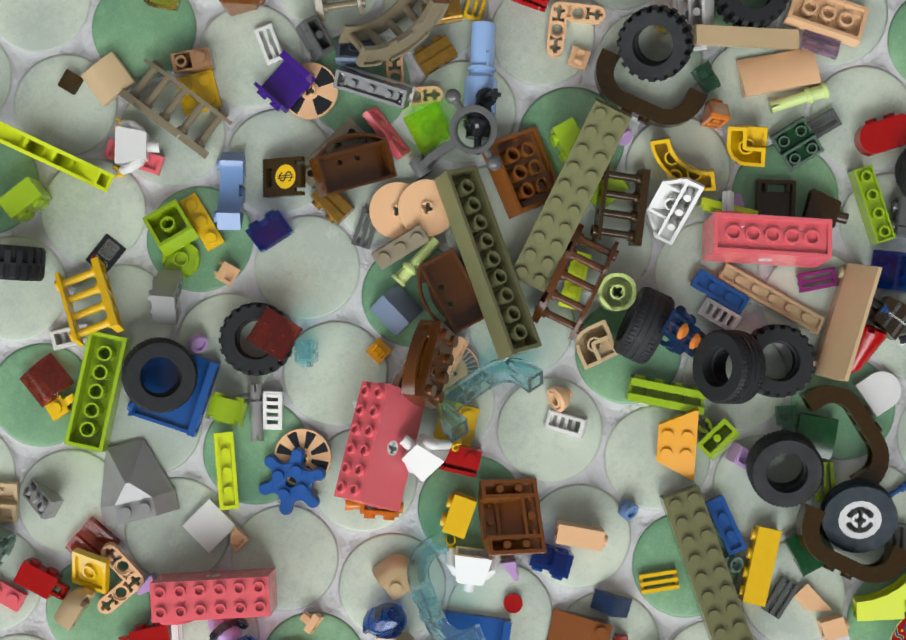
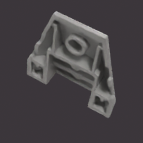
(134, 485)

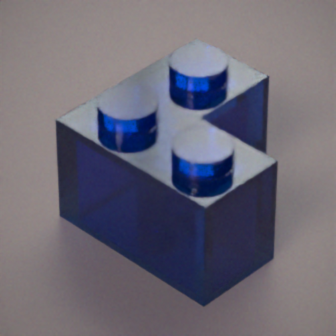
(555, 560)

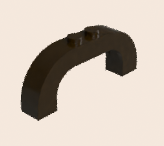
(638, 107)
(860, 416)
(885, 568)

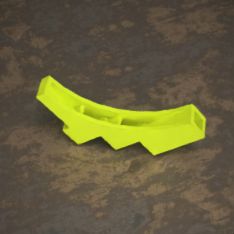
(55, 157)
(882, 604)

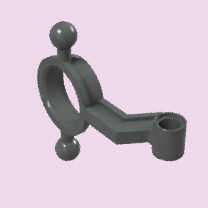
(422, 165)

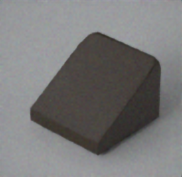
(70, 82)

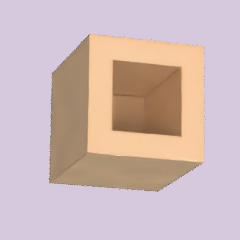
(833, 627)

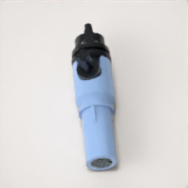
(480, 84)

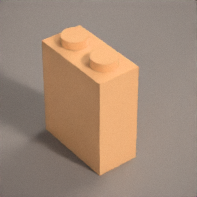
(579, 535)

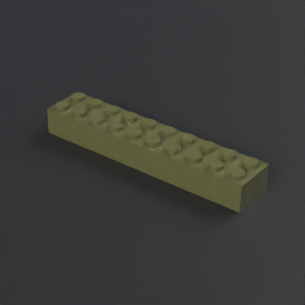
(571, 194)
(487, 262)
(705, 564)

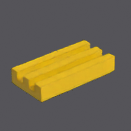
(472, 17)
(660, 588)

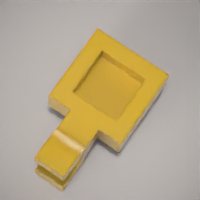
(60, 406)

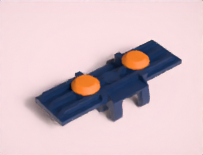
(681, 332)

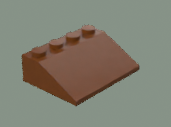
(525, 171)
(576, 626)

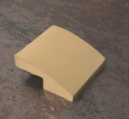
(108, 78)
(9, 501)

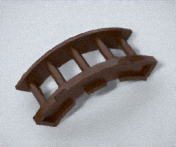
(561, 273)

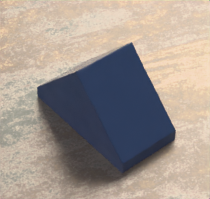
(611, 604)

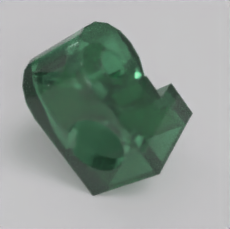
(706, 77)

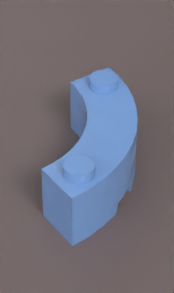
(231, 193)

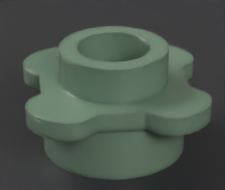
(738, 564)

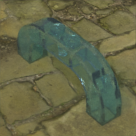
(480, 381)
(425, 595)

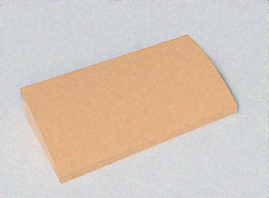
(831, 18)
(777, 72)

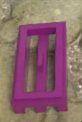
(800, 283)

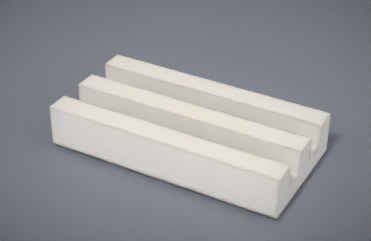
(275, 59)

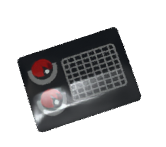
(107, 251)

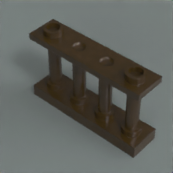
(636, 217)

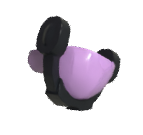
(226, 628)

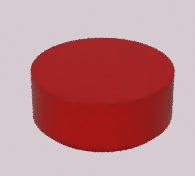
(512, 603)

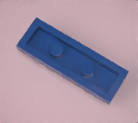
(719, 291)
(725, 525)

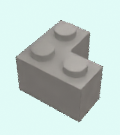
(165, 296)

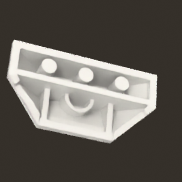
(696, 13)
(672, 207)

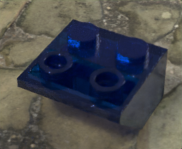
(269, 230)
(893, 270)

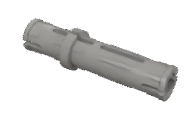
(256, 412)

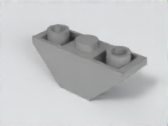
(42, 499)

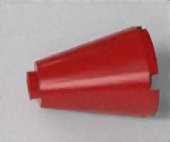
(870, 342)

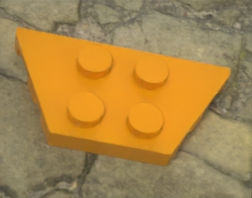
(678, 443)

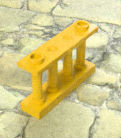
(107, 303)

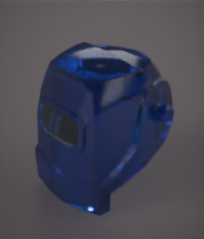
(385, 620)

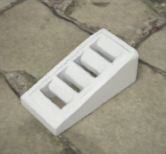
(736, 318)
(53, 334)
(276, 394)
(583, 422)

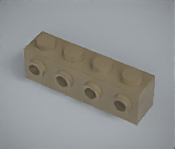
(347, 127)

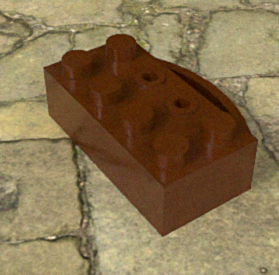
(372, 166)
(450, 273)
(428, 363)

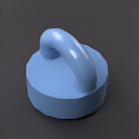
(627, 509)

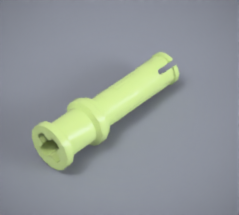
(807, 96)
(409, 268)

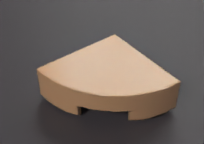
(238, 538)

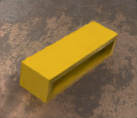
(759, 565)

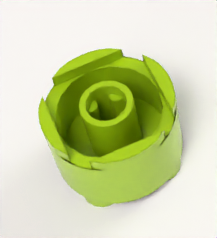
(227, 410)

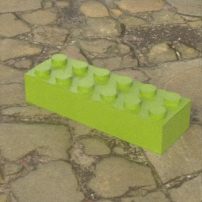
(97, 391)

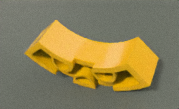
(677, 168)

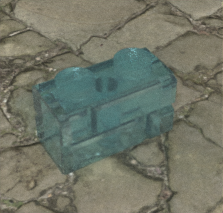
(306, 352)

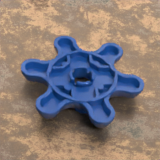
(304, 480)

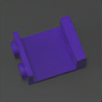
(286, 84)

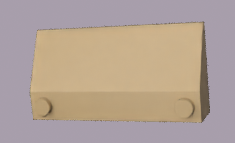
(846, 321)

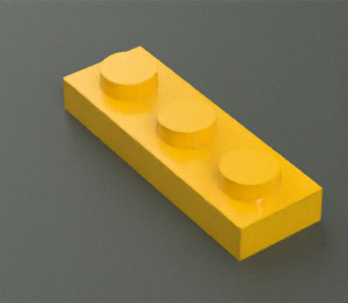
(202, 222)

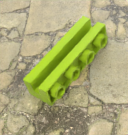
(871, 205)
(664, 395)

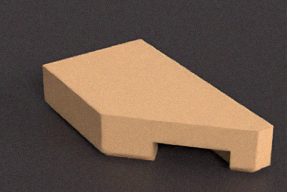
(810, 599)

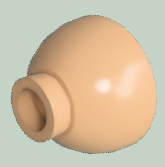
(559, 397)

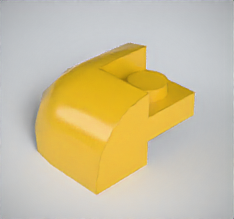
(747, 144)

